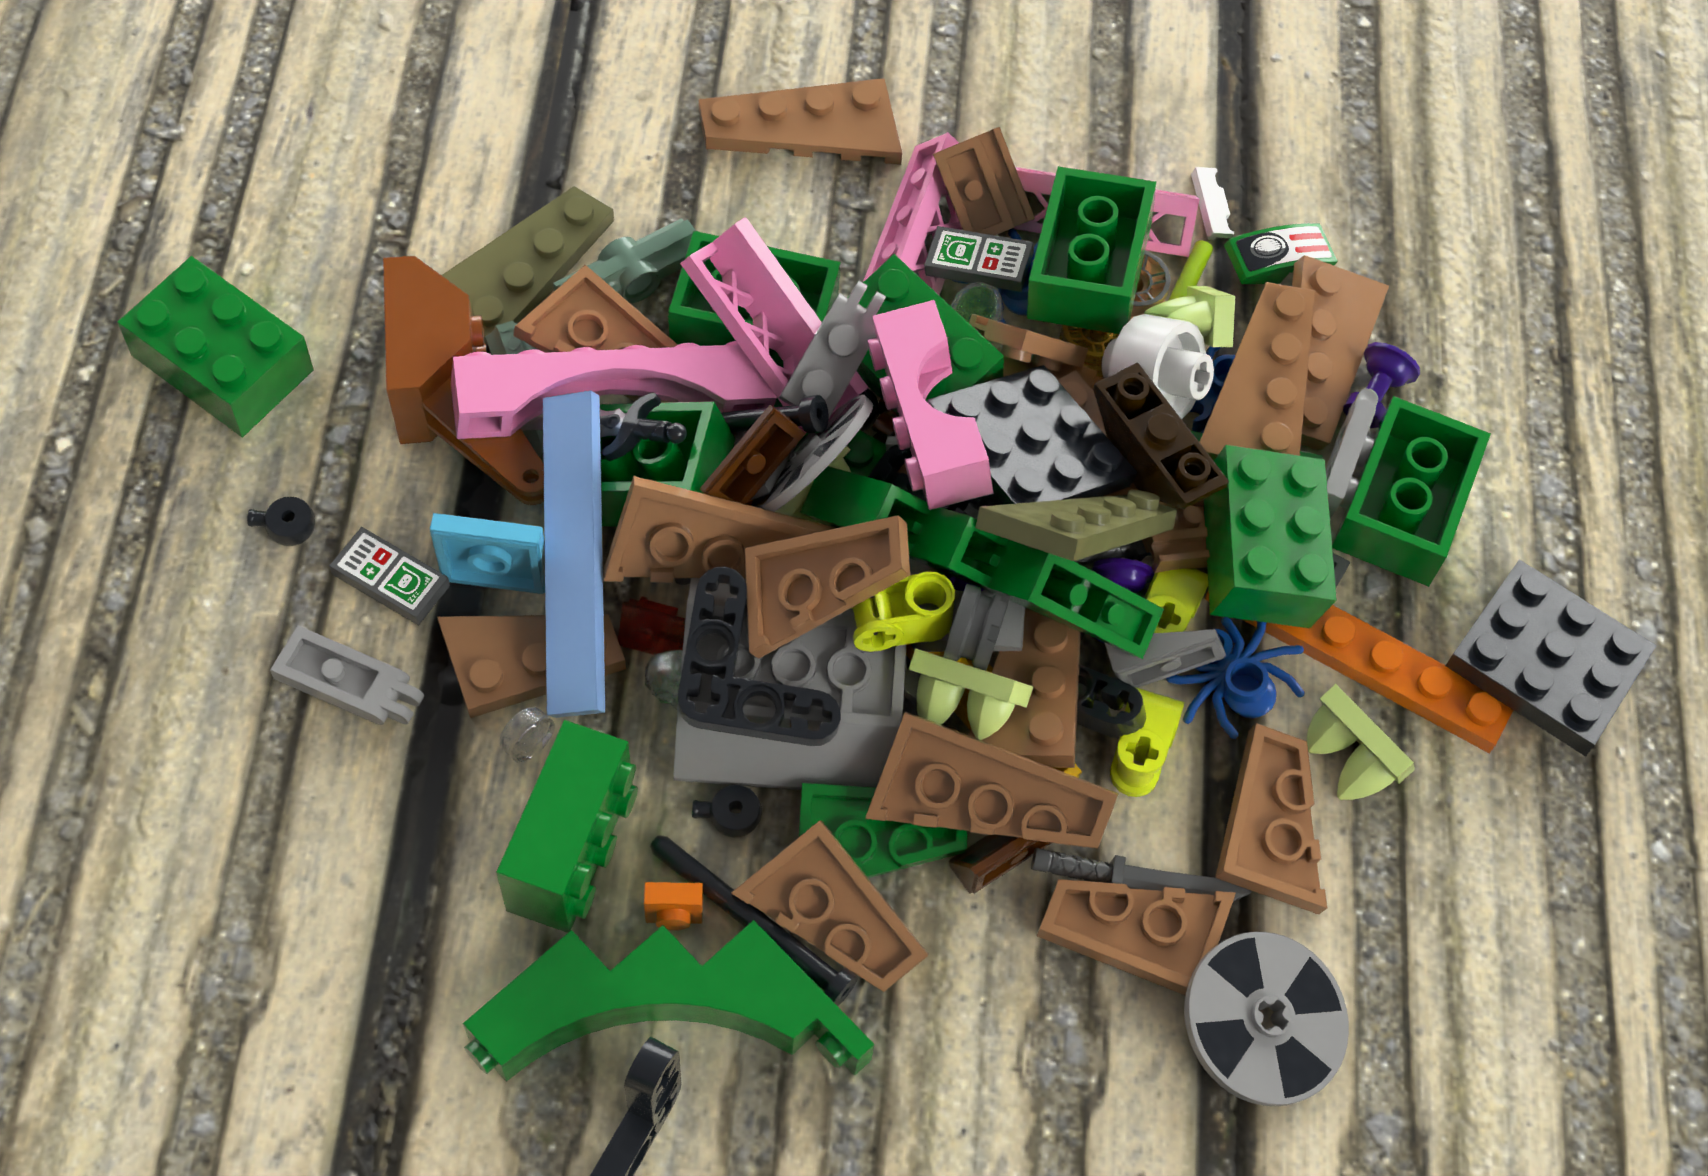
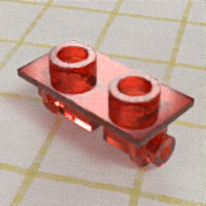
(650, 627)

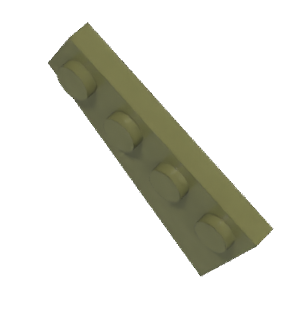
(522, 264)
(1080, 525)

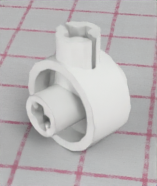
(1169, 353)

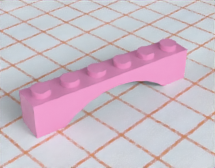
(506, 391)

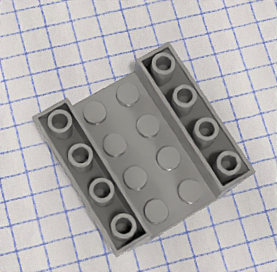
(823, 659)

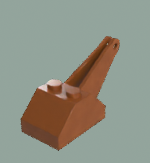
(424, 329)

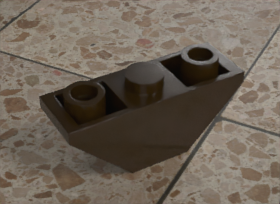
(1155, 440)

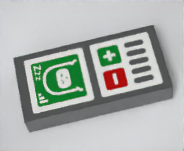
(979, 258)
(389, 575)

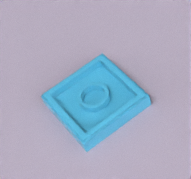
(489, 553)

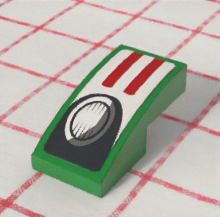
(1272, 251)

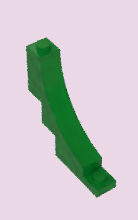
(999, 565)
(740, 988)

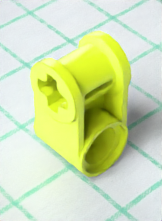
(1179, 595)
(899, 617)
(1146, 746)

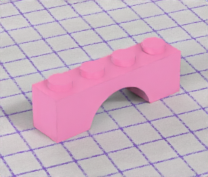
(945, 448)

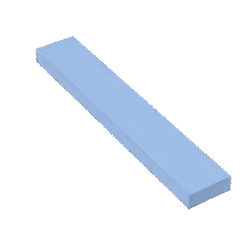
(573, 555)

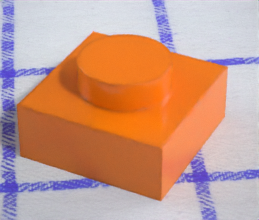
(673, 904)

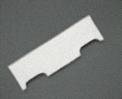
(1211, 203)

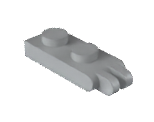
(835, 350)
(1350, 450)
(345, 678)

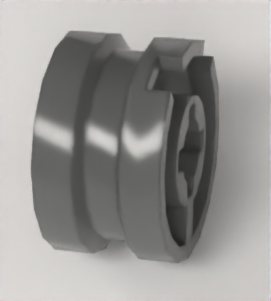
(976, 627)

